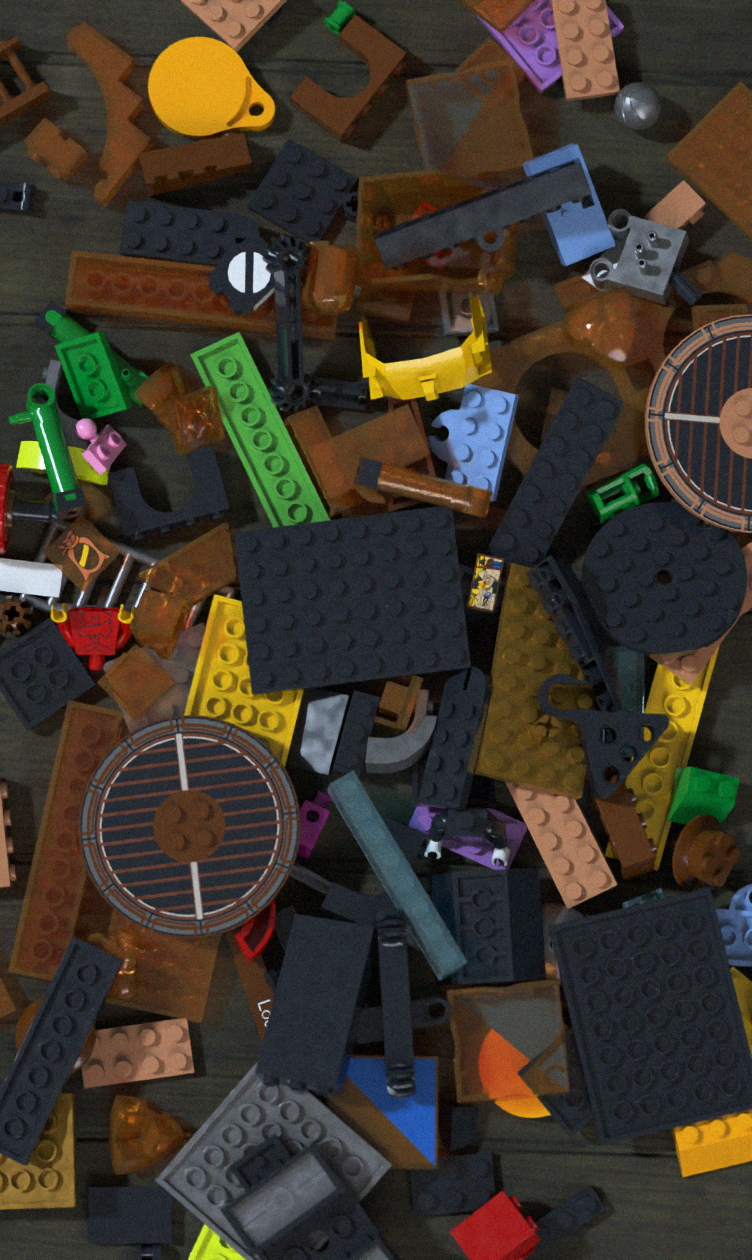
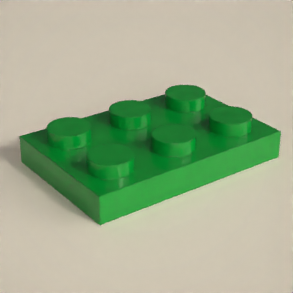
(93, 375)

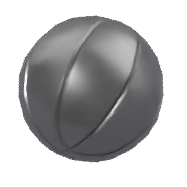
(637, 106)

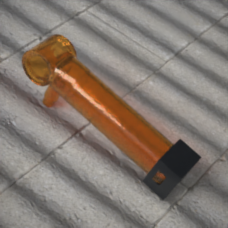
(422, 487)

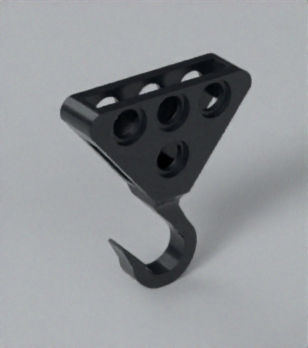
(597, 753)

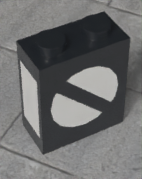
(243, 277)

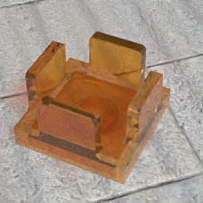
(135, 682)
(399, 703)

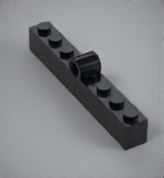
(481, 214)

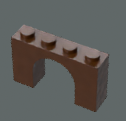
(340, 115)

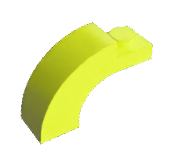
(31, 460)

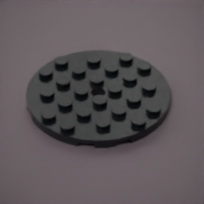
(659, 617)

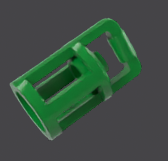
(629, 489)

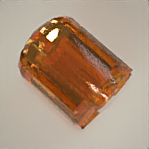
(330, 278)

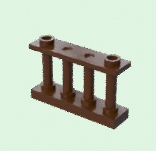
(33, 94)

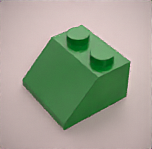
(699, 793)

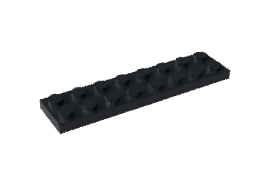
(555, 475)
(53, 1046)

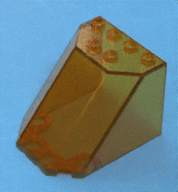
(404, 196)

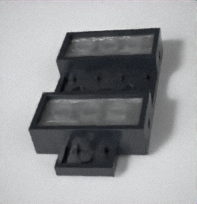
(295, 1196)

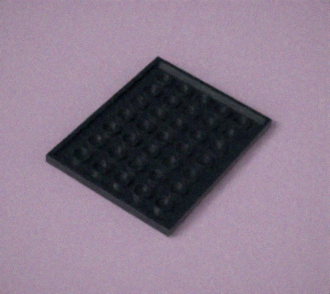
(352, 600)
(654, 1015)

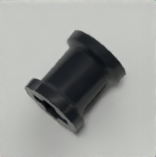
(347, 210)

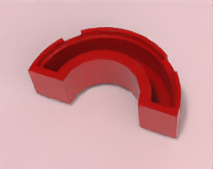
(256, 934)

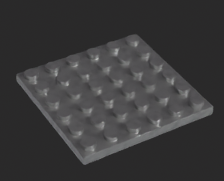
(248, 1116)

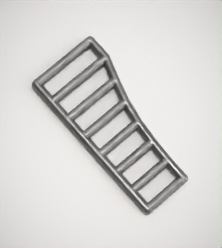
(130, 554)

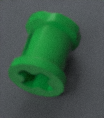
(340, 17)

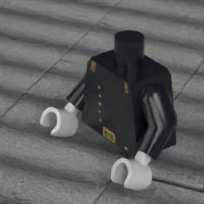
(469, 827)

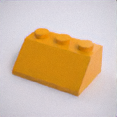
(714, 1143)

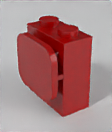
(497, 1231)

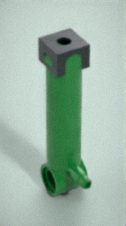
(62, 327)
(68, 497)

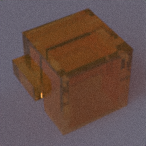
(159, 622)

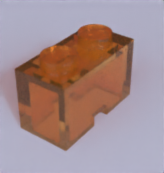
(60, 156)

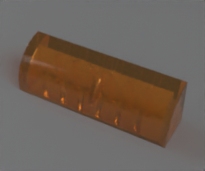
(307, 430)

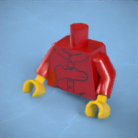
(94, 630)

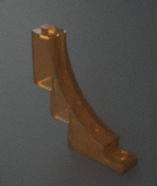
(123, 140)

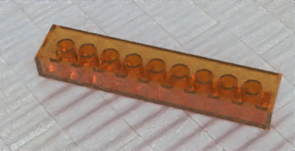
(169, 294)
(58, 869)

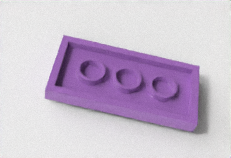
(476, 852)

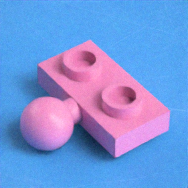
(103, 446)

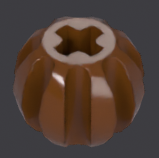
(17, 621)

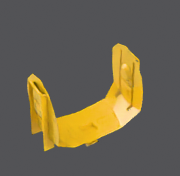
(431, 374)

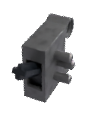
(647, 262)

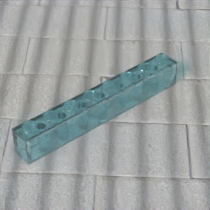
(396, 875)

